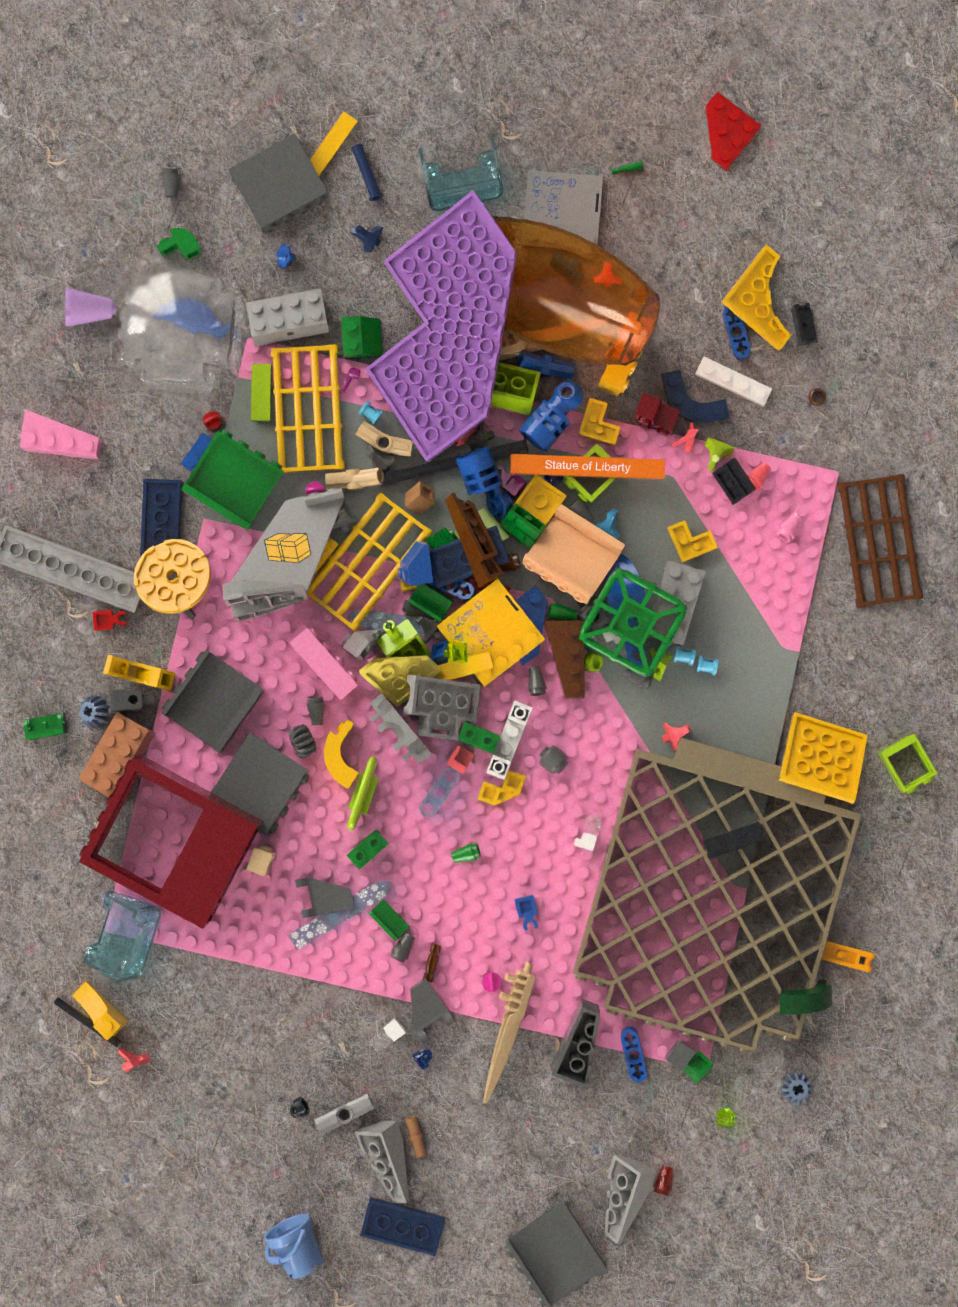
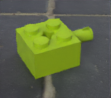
(401, 641)

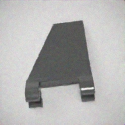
(325, 897)
(427, 1008)

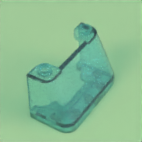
(124, 937)

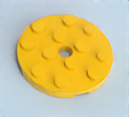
(177, 594)

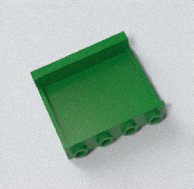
(233, 479)

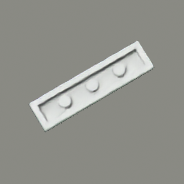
(733, 381)

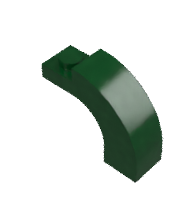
(806, 1000)

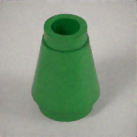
(561, 613)
(466, 853)

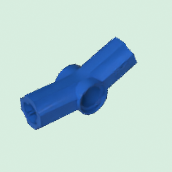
(546, 364)

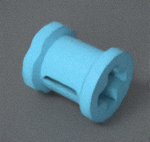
(370, 413)
(684, 655)
(707, 665)

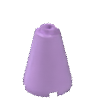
(86, 307)

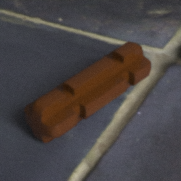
(432, 962)

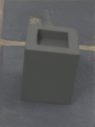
(680, 1055)

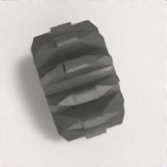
(302, 741)

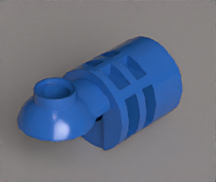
(550, 417)
(482, 476)

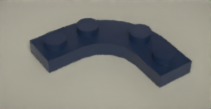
(690, 409)

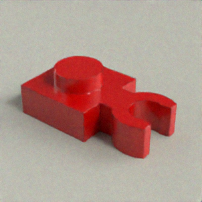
(105, 620)

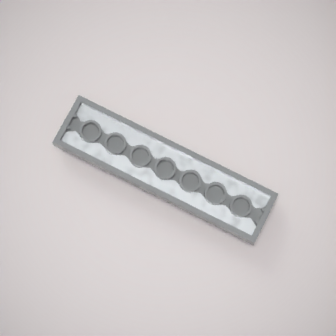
(68, 568)

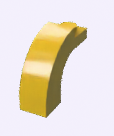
(139, 673)
(333, 757)

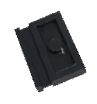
(734, 481)

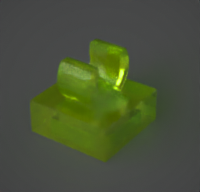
(456, 652)

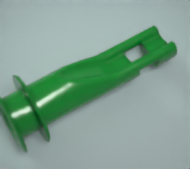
(629, 168)

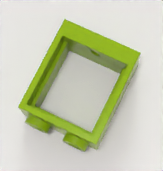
(583, 495)
(899, 745)

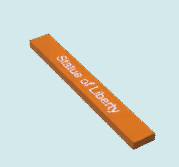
(587, 466)

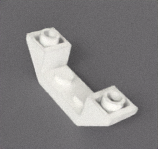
(509, 740)

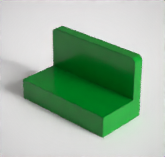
(431, 601)
(389, 920)

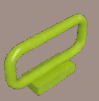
(363, 793)

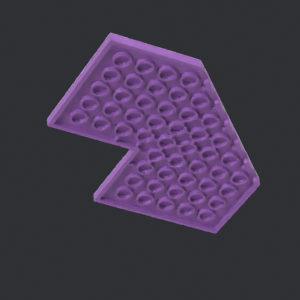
(460, 286)

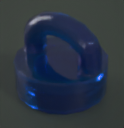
(553, 480)
(420, 1060)

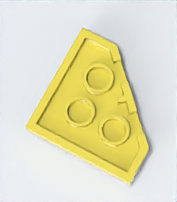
(391, 674)

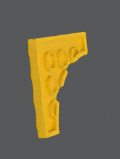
(752, 299)

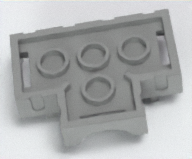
(441, 705)
(405, 734)

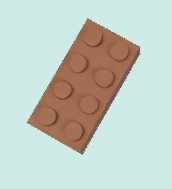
(120, 742)

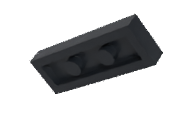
(734, 840)

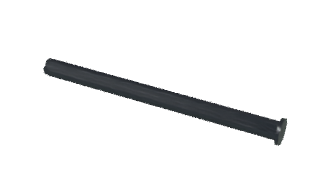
(449, 463)

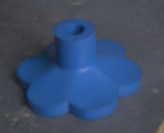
(284, 256)

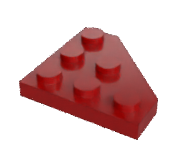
(728, 130)

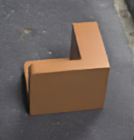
(419, 498)

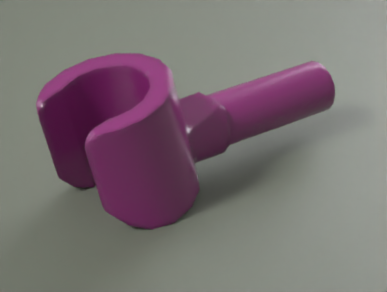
(352, 373)

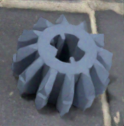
(94, 711)
(798, 1095)

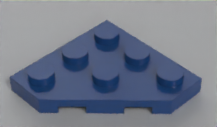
(534, 606)

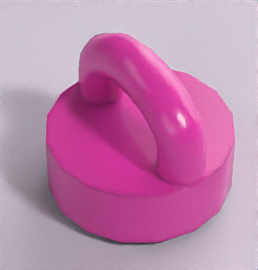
(314, 487)
(491, 982)

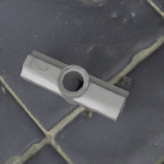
(333, 1119)

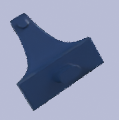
(368, 237)

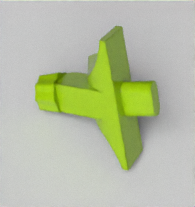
(717, 451)
(659, 671)

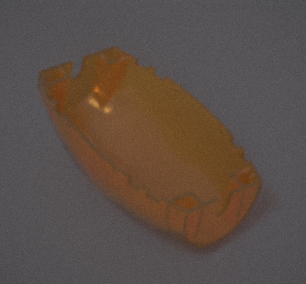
(576, 296)

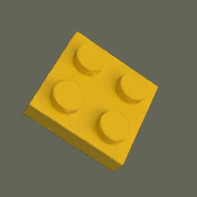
(541, 499)

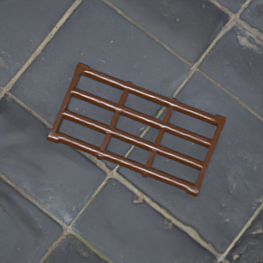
(905, 518)

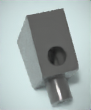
(120, 701)

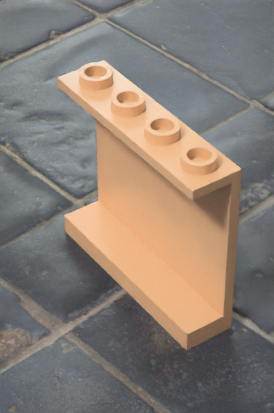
(573, 554)

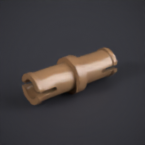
(416, 1136)

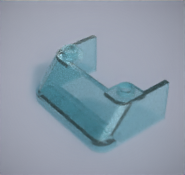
(450, 187)

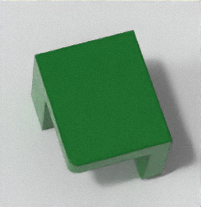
(698, 1067)

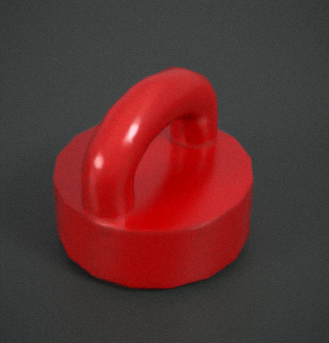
(212, 421)

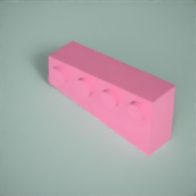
(55, 438)
(322, 662)

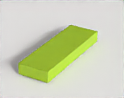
(261, 393)

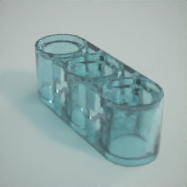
(437, 802)

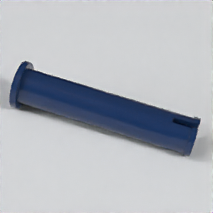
(366, 172)

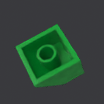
(361, 337)

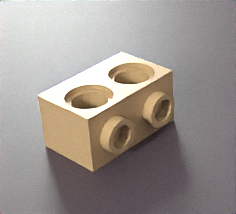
(261, 860)

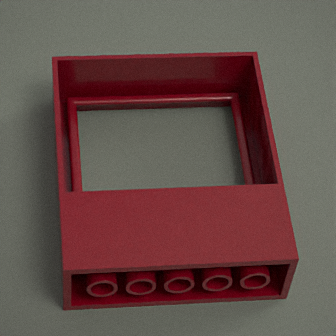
(207, 859)

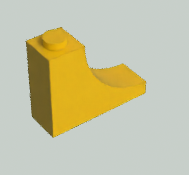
(105, 1017)

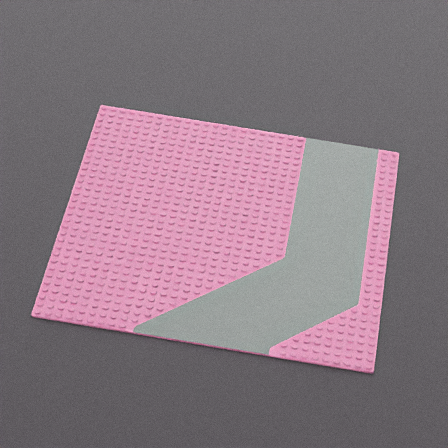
(745, 616)

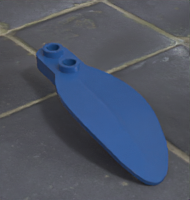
(634, 592)

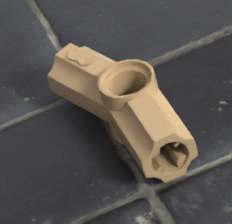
(373, 436)
(354, 479)

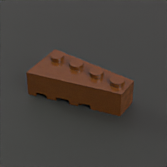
(568, 656)

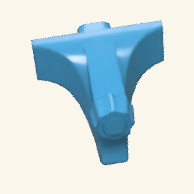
(609, 524)

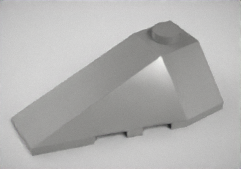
(362, 642)
(386, 1150)
(628, 1190)

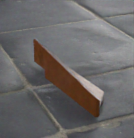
(474, 539)

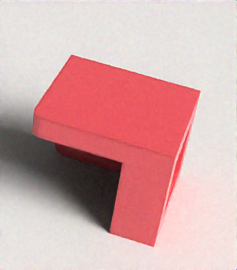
(460, 759)

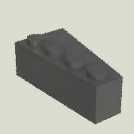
(577, 1047)

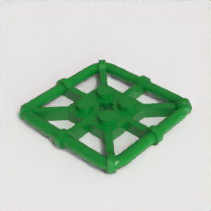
(637, 634)

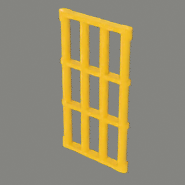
(316, 389)
(348, 571)

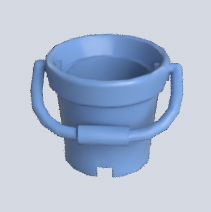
(294, 1246)

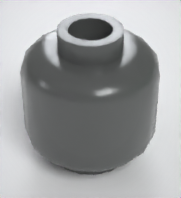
(553, 759)

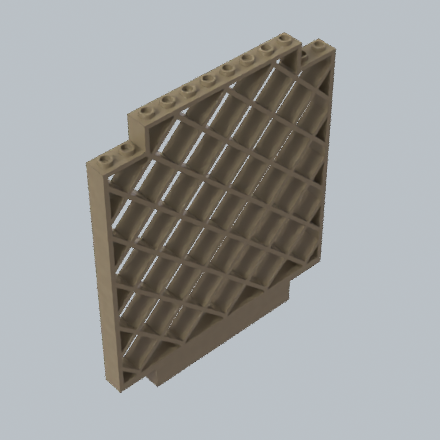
(749, 775)

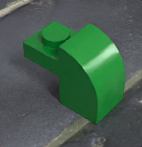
(182, 240)

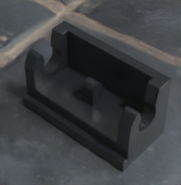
(803, 324)

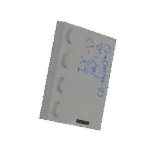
(565, 201)

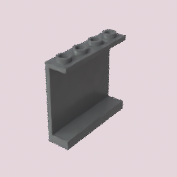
(279, 183)
(212, 701)
(261, 782)
(555, 1255)

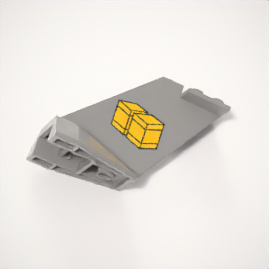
(284, 557)

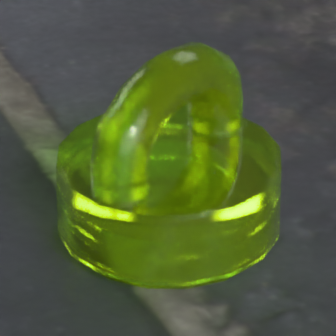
(725, 1118)

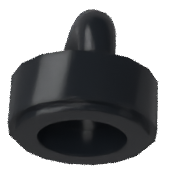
(301, 1107)

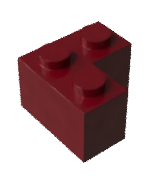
(655, 415)

